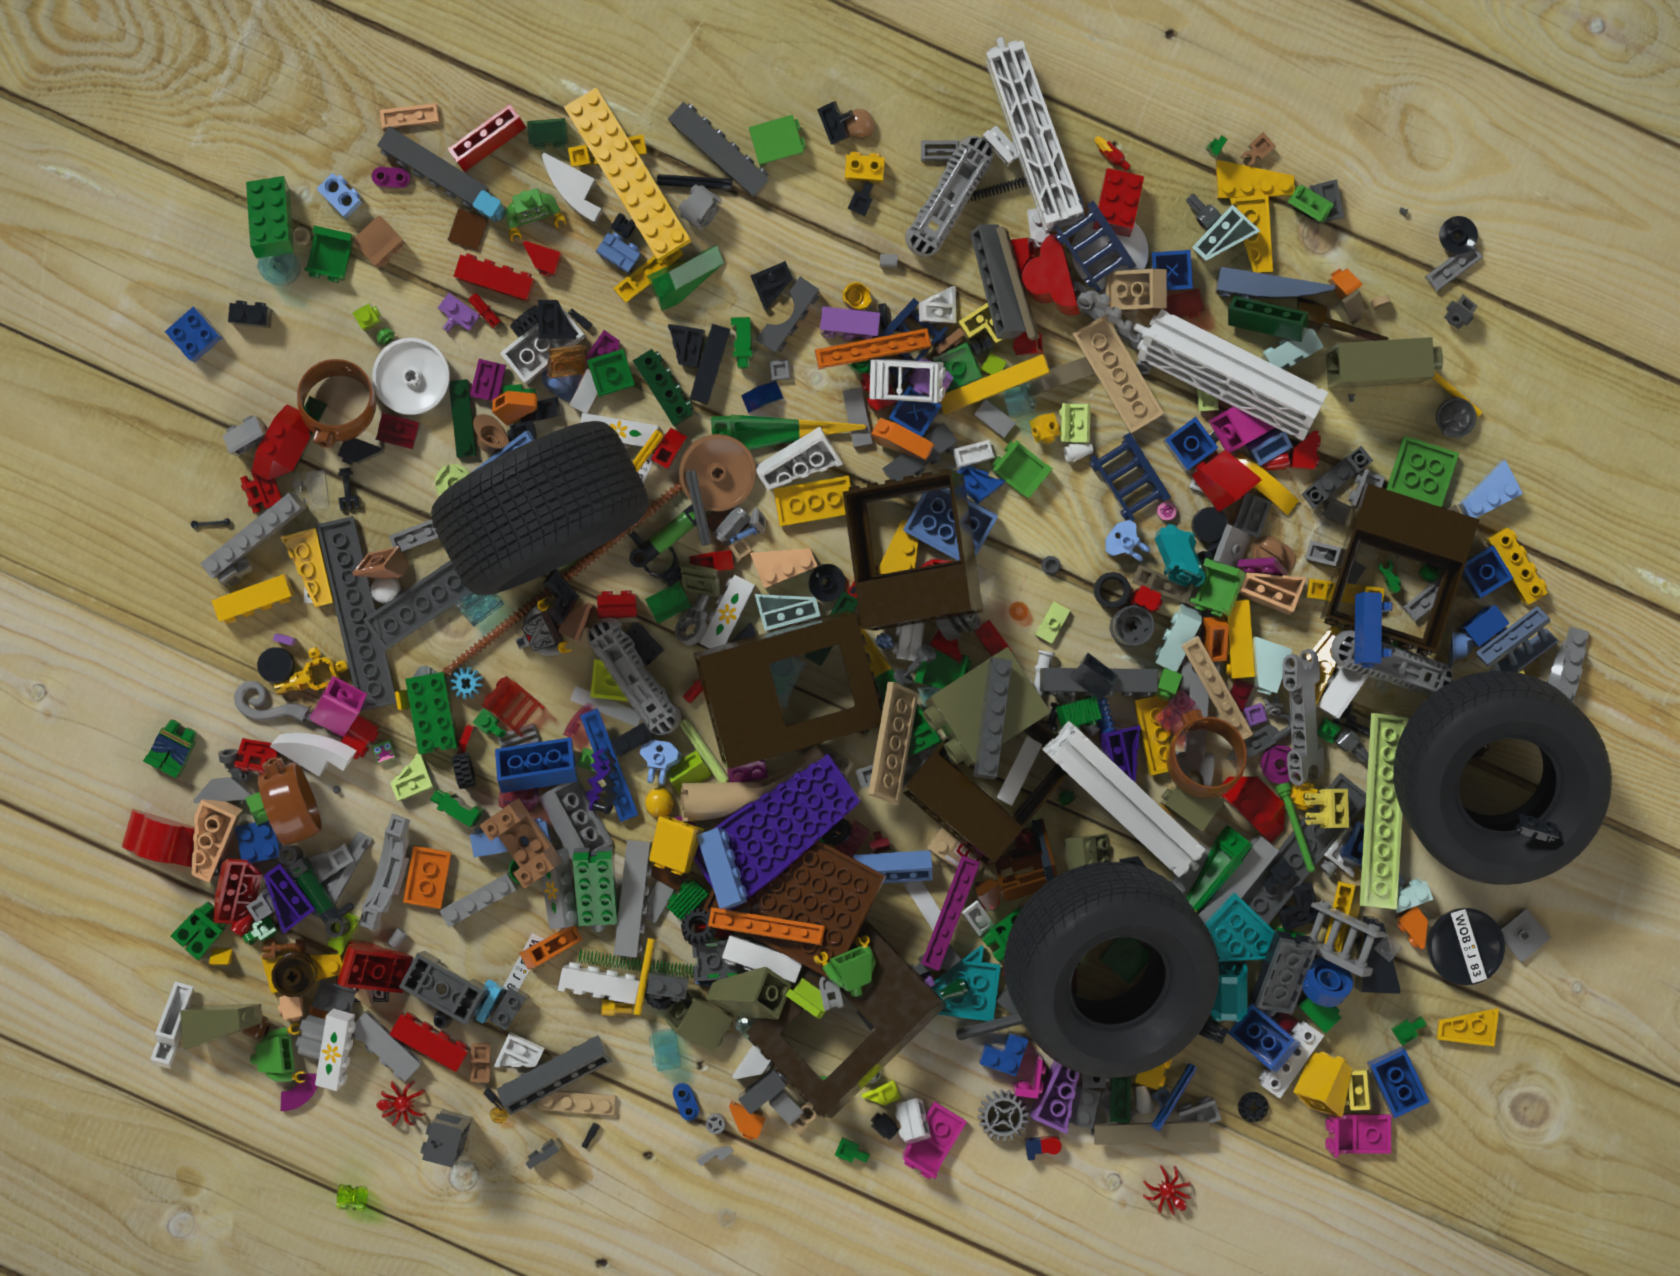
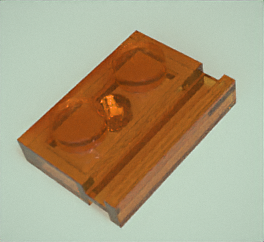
(566, 361)

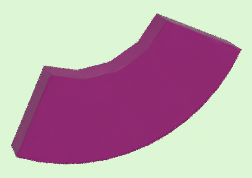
(300, 1093)

